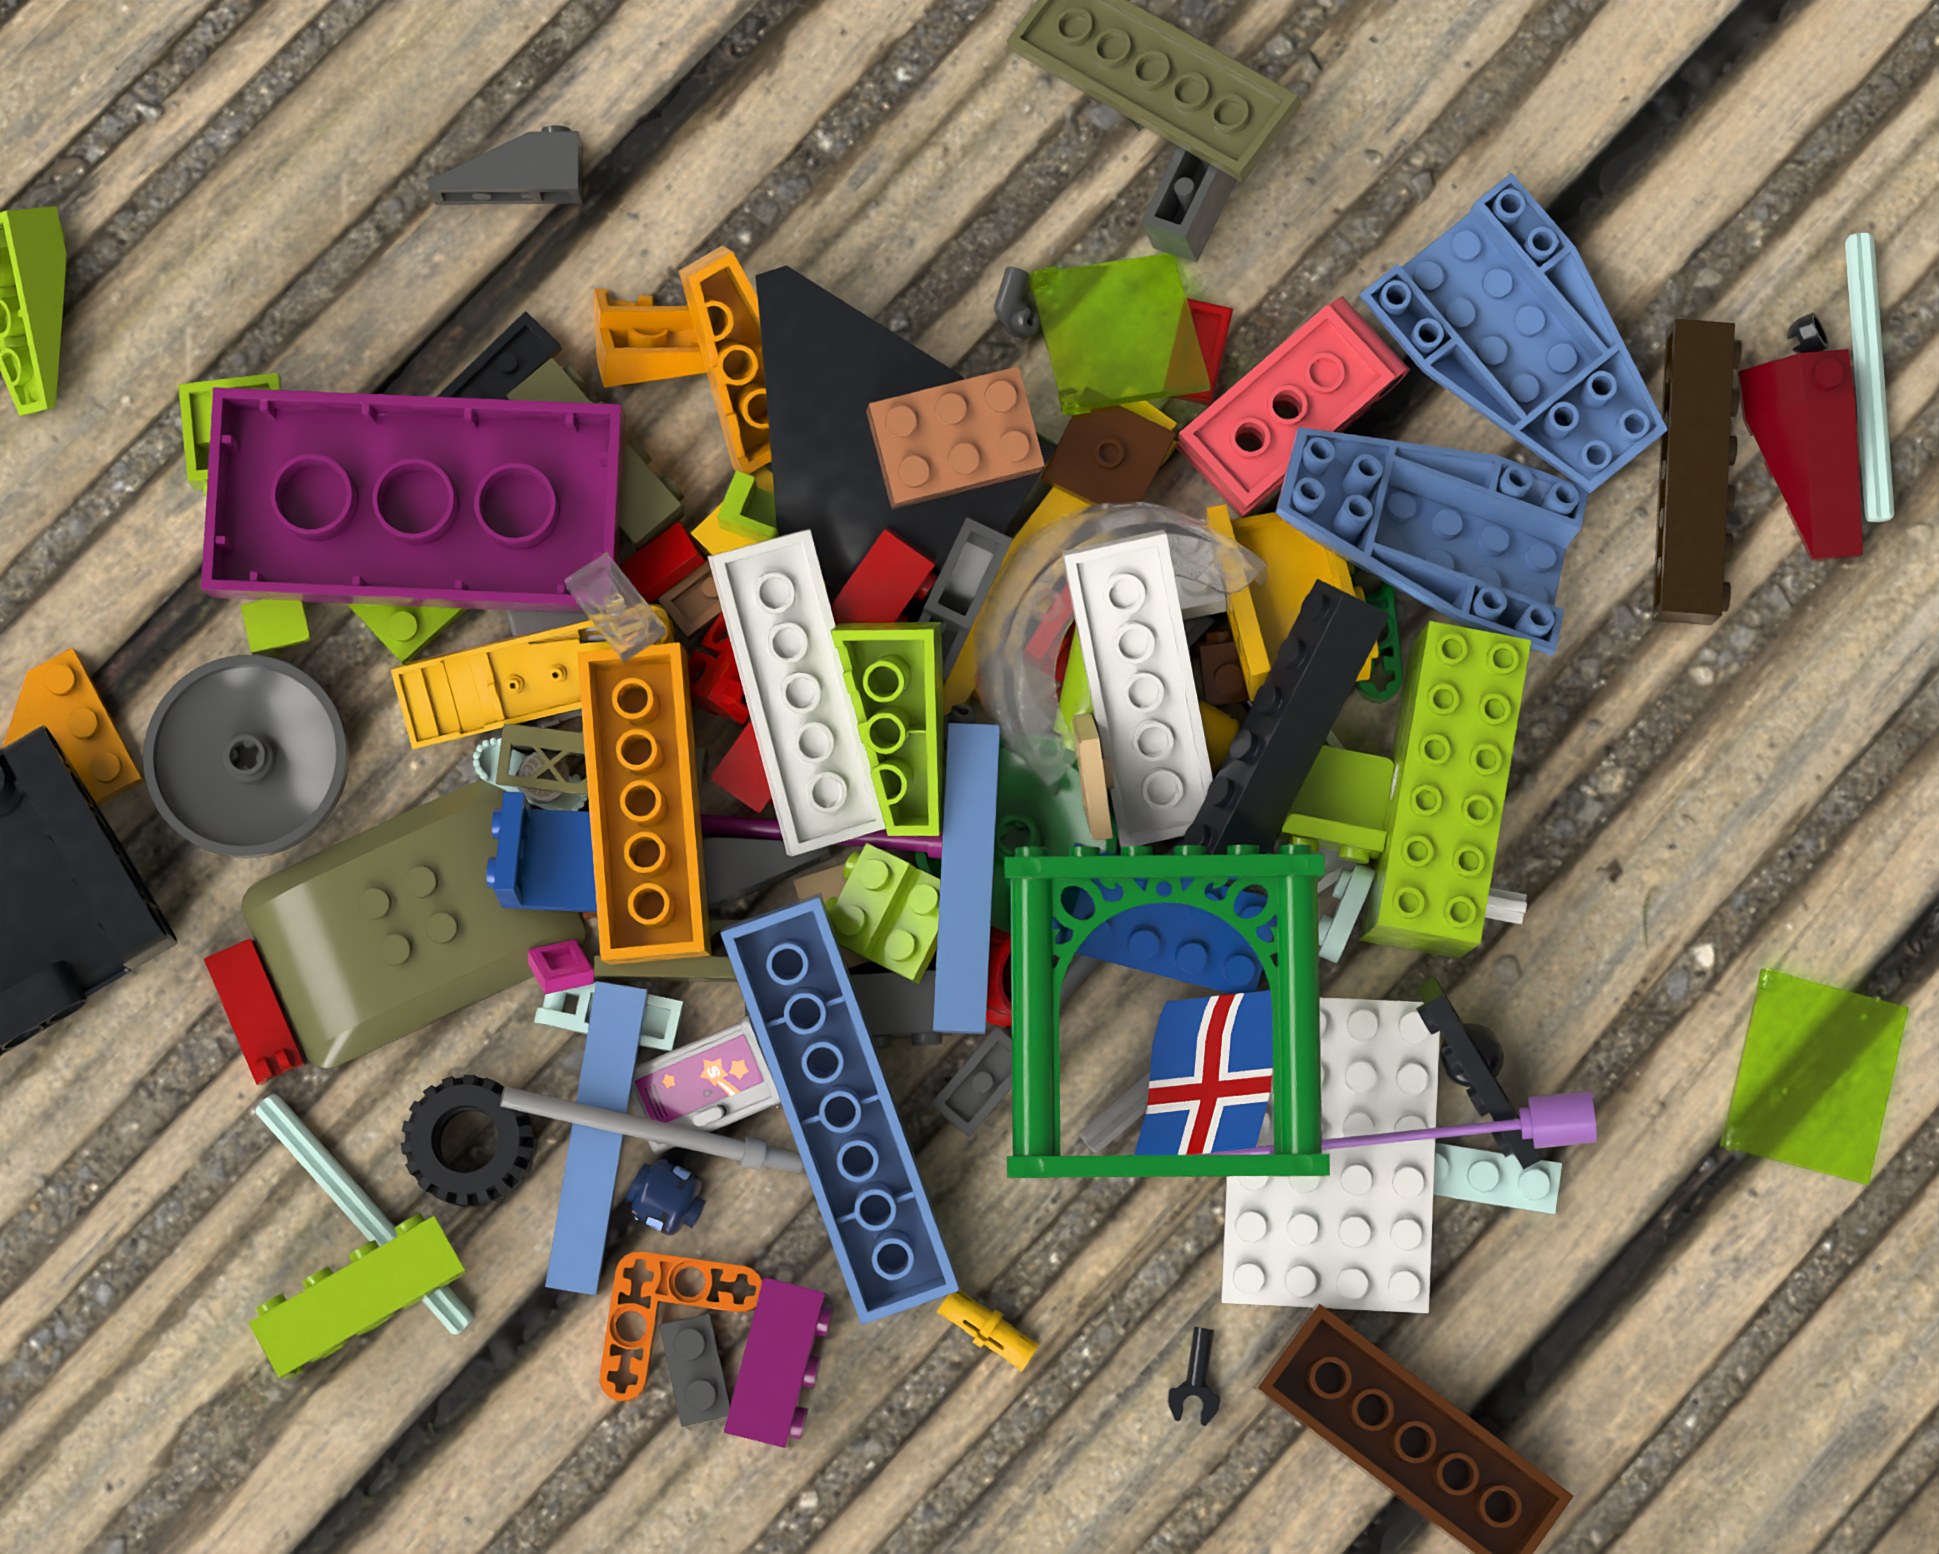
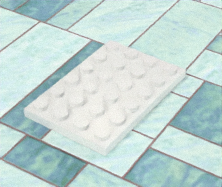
(1368, 1225)

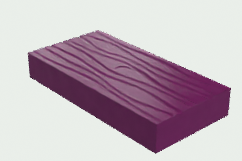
(408, 498)

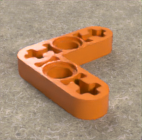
(661, 1290)

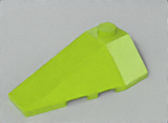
(31, 305)

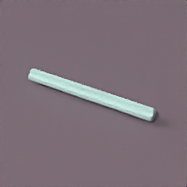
(1869, 377)
(351, 1198)

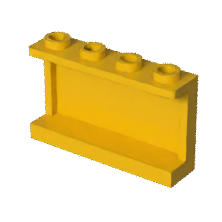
(1266, 613)

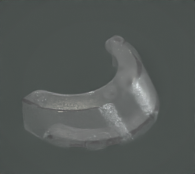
(1032, 609)

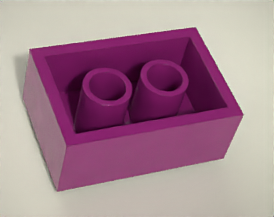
(778, 1363)

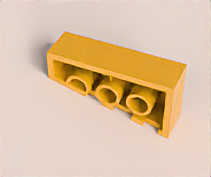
(731, 348)

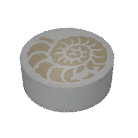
(531, 765)

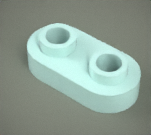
(1352, 891)

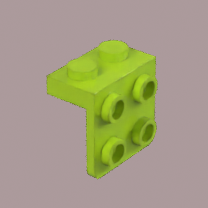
(1342, 805)

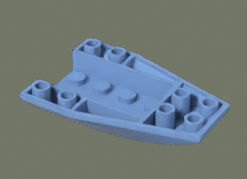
(1522, 336)
(1440, 525)

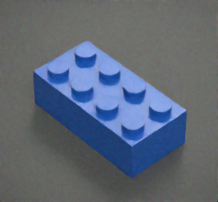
(1172, 937)

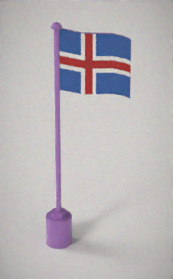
(1216, 1081)

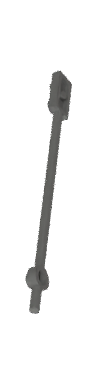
(988, 1072)

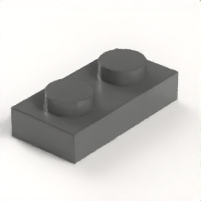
(695, 1369)

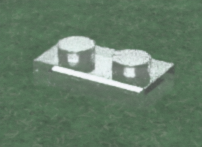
(615, 607)

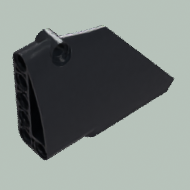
(819, 378)
(67, 894)

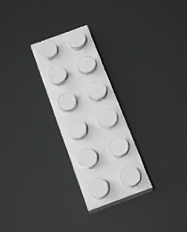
(1140, 684)
(796, 691)

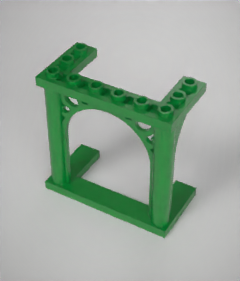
(1294, 987)

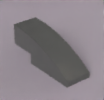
(964, 586)

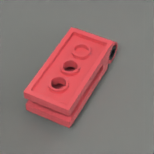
(1322, 372)

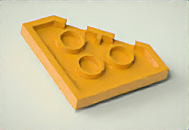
(71, 708)

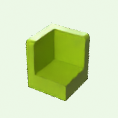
(748, 510)
(275, 625)

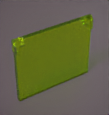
(1118, 332)
(1814, 1076)

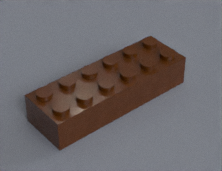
(1411, 1439)

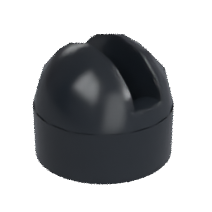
(1809, 333)

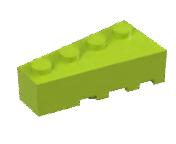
(899, 710)
(356, 1296)

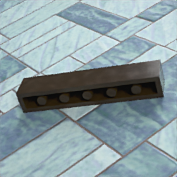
(1695, 472)

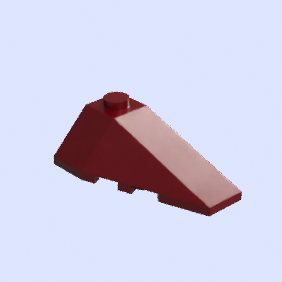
(1807, 432)

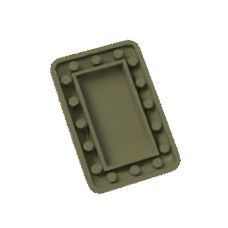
(395, 928)

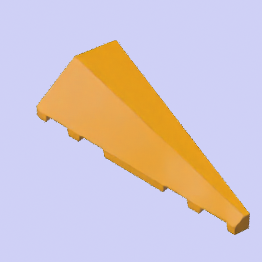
(643, 340)

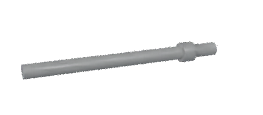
(749, 1152)

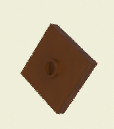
(1108, 456)

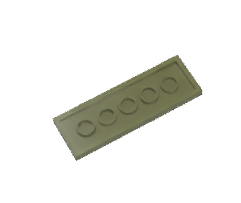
(1158, 78)

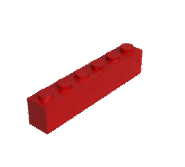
(874, 594)

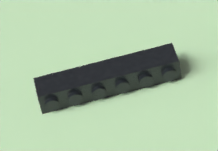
(1287, 722)

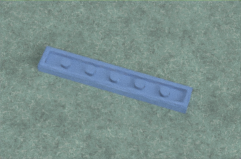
(966, 878)
(594, 1152)

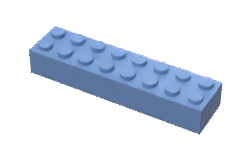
(840, 1108)

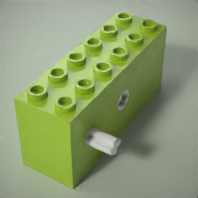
(1448, 793)

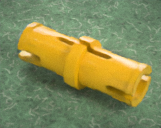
(988, 1328)

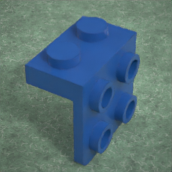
(541, 858)

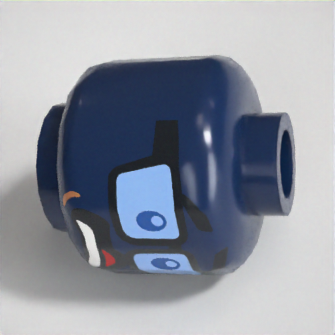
(666, 1197)

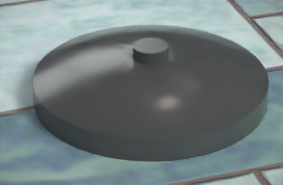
(246, 756)

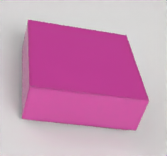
(560, 966)

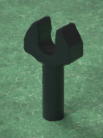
(1196, 1379)

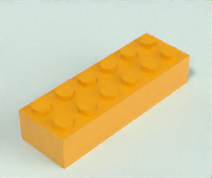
(644, 805)

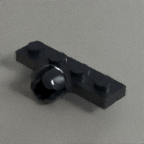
(1474, 1061)

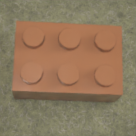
(955, 437)

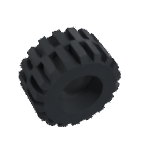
(424, 1136)

